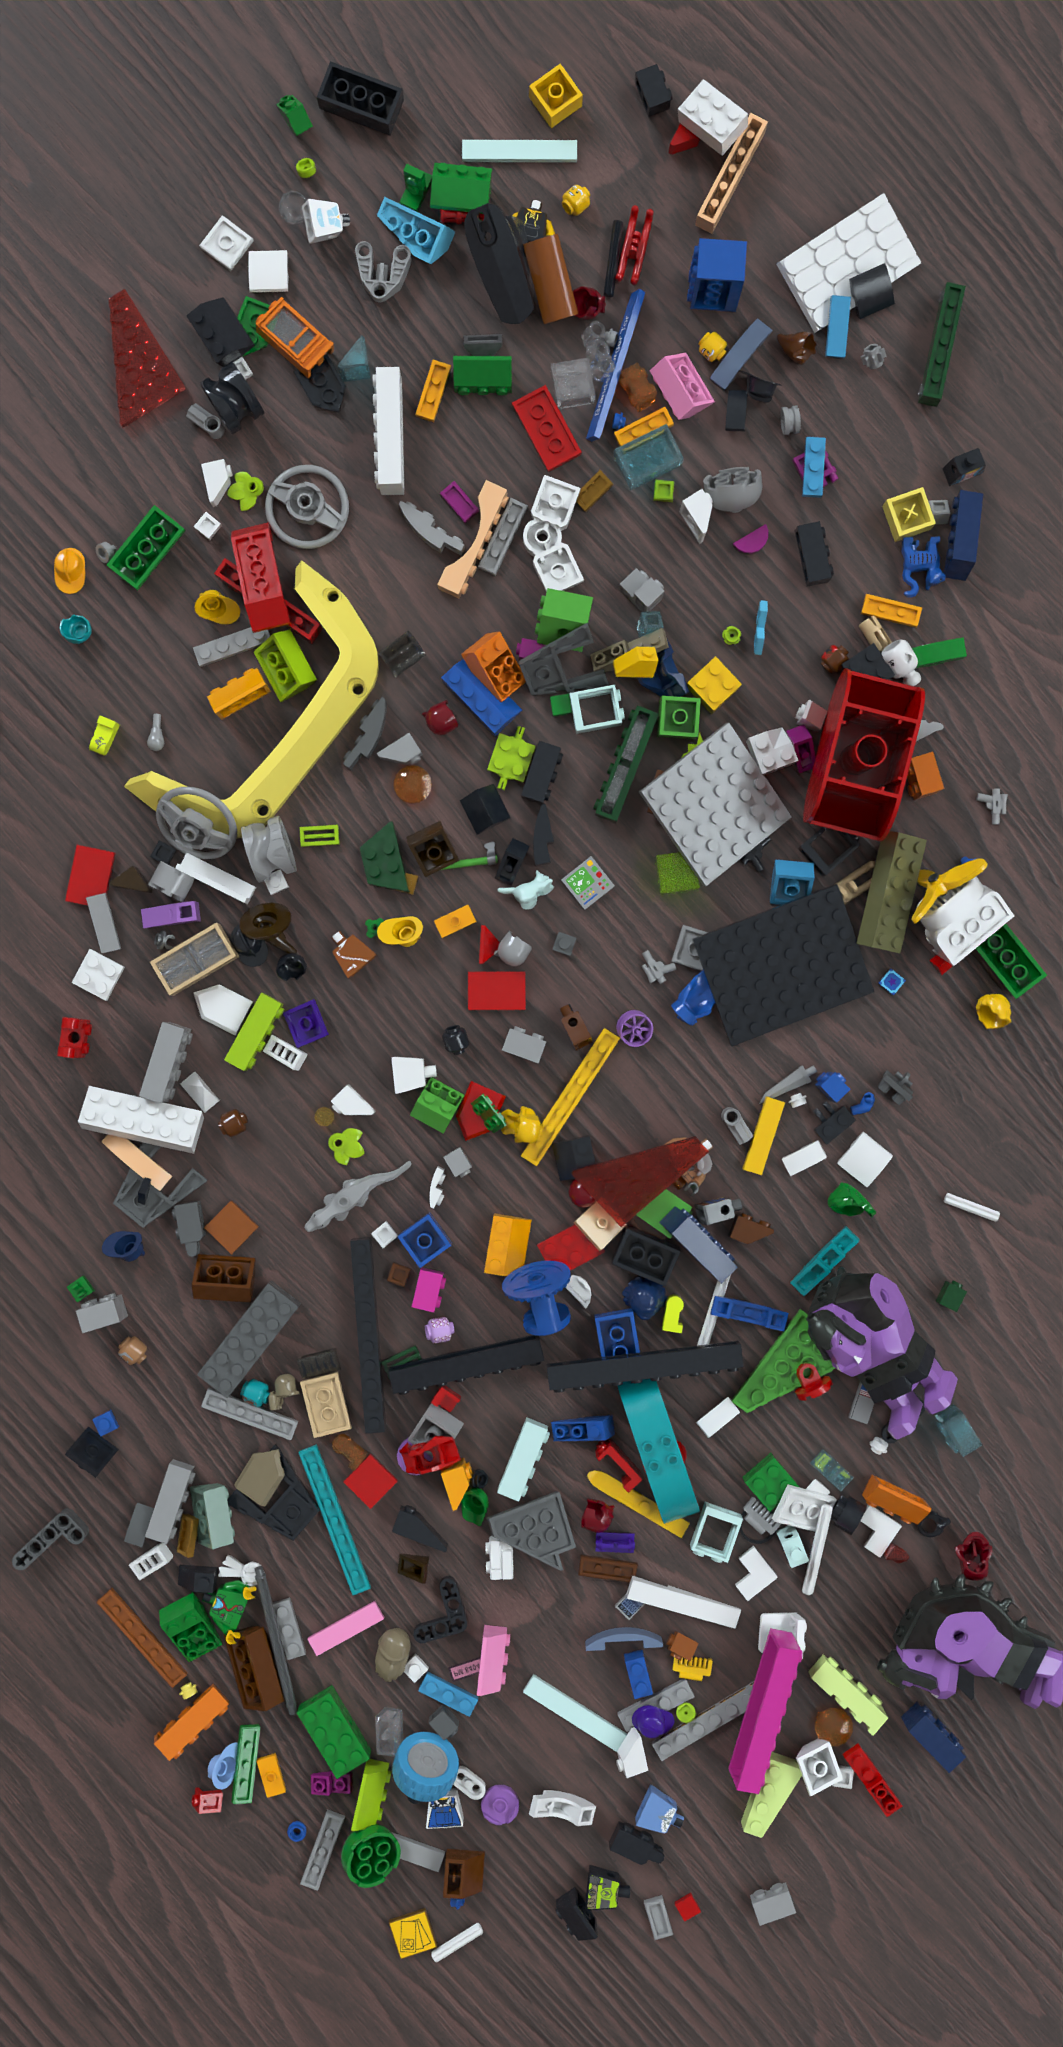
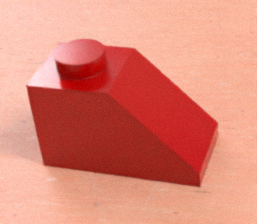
(683, 140)

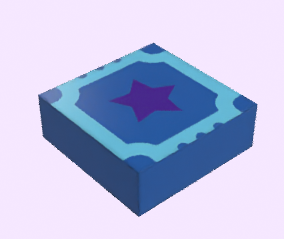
(891, 981)

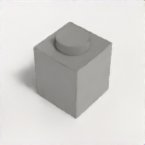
(458, 1162)

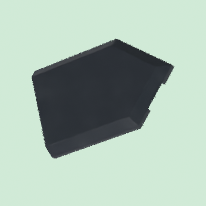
(324, 385)

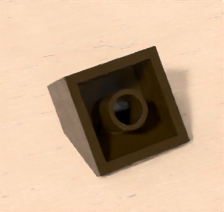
(432, 848)

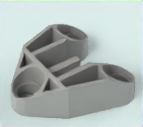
(398, 273)

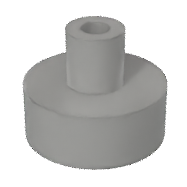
(105, 551)

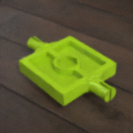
(511, 758)

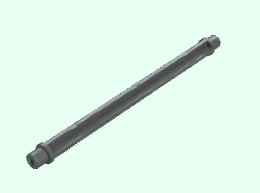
(275, 1639)

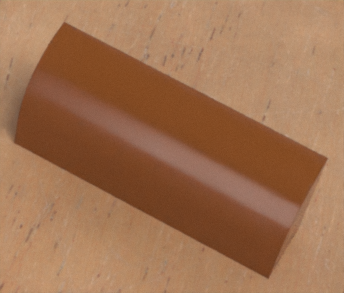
(550, 278)

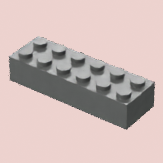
(249, 1339)

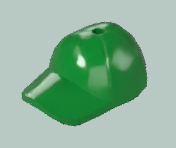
(474, 1505)

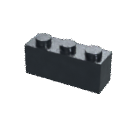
(814, 553)
(542, 773)

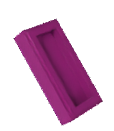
(459, 502)

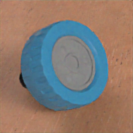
(425, 1767)

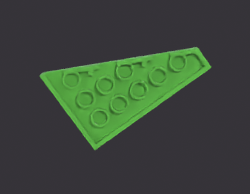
(778, 1368)

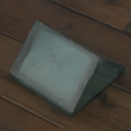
(356, 362)

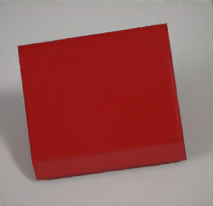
(940, 964)

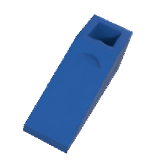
(584, 1429)

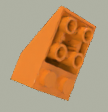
(494, 665)

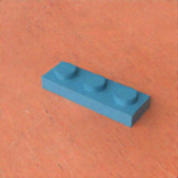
(813, 467)
(448, 1693)

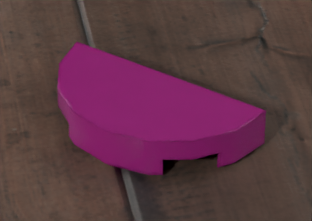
(753, 542)

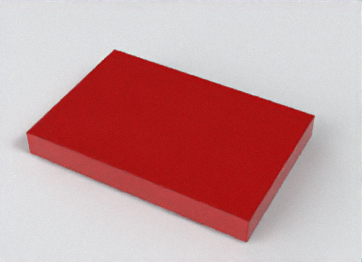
(89, 874)
(496, 991)

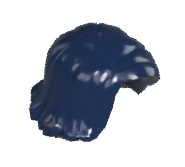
(644, 1297)

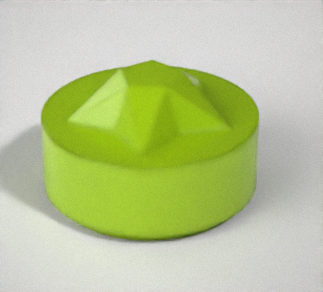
(306, 168)
(686, 1712)

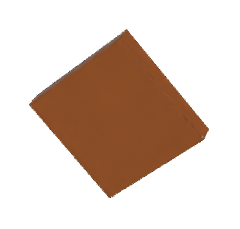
(231, 1227)

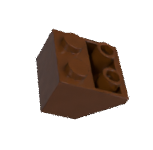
(463, 1873)

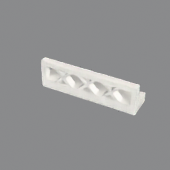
(216, 878)

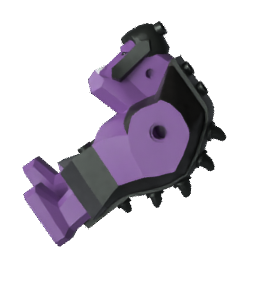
(870, 1335)
(970, 1630)

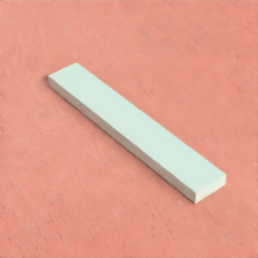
(519, 150)
(575, 1712)

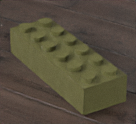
(891, 892)

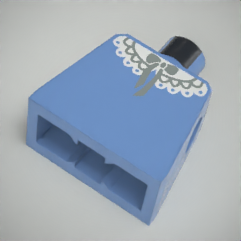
(658, 1811)

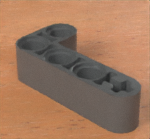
(45, 1540)

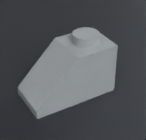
(402, 751)

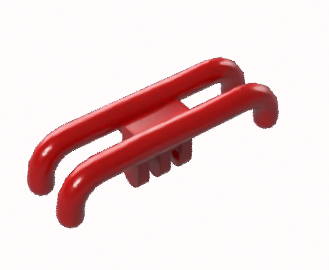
(634, 246)

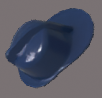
(124, 1245)

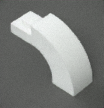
(563, 1806)

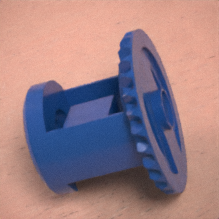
(538, 1285)

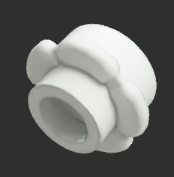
(797, 1100)
(878, 1445)

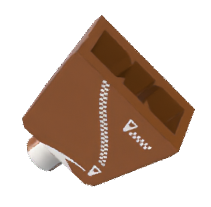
(351, 953)

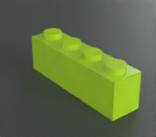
(254, 1031)

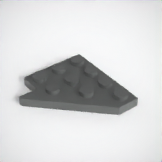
(536, 1528)

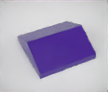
(305, 1023)

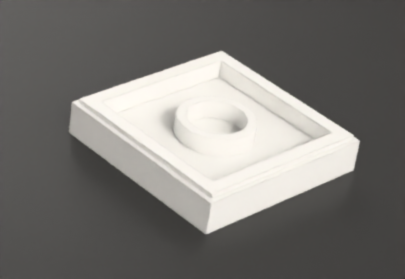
(226, 243)

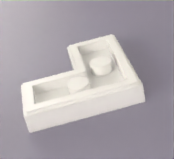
(883, 1530)
(759, 1576)

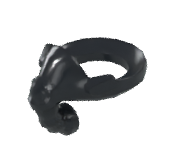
(941, 1523)

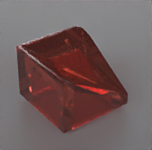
(895, 1553)

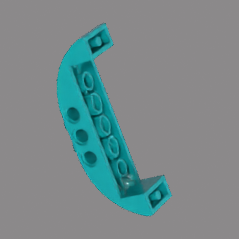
(658, 1450)

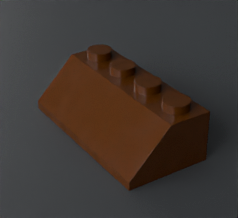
(254, 1669)

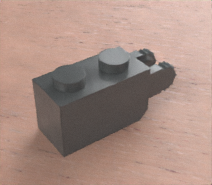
(190, 1225)

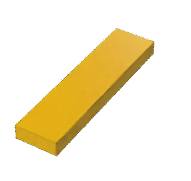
(763, 1135)

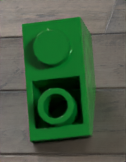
(294, 114)

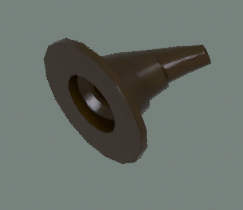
(267, 924)

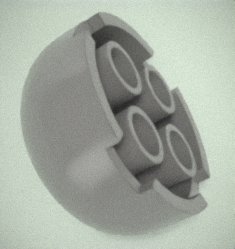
(734, 497)

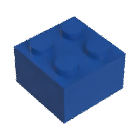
(424, 1240)

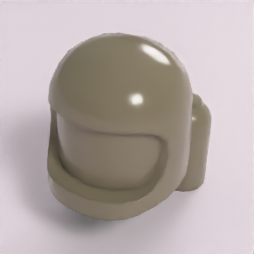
(285, 1387)

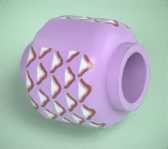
(439, 1330)

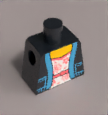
(966, 465)

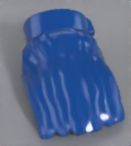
(694, 1000)

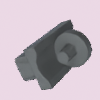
(898, 1084)

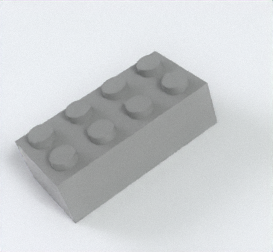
(165, 1062)

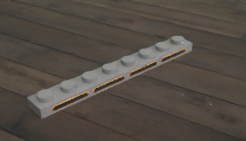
(703, 1723)

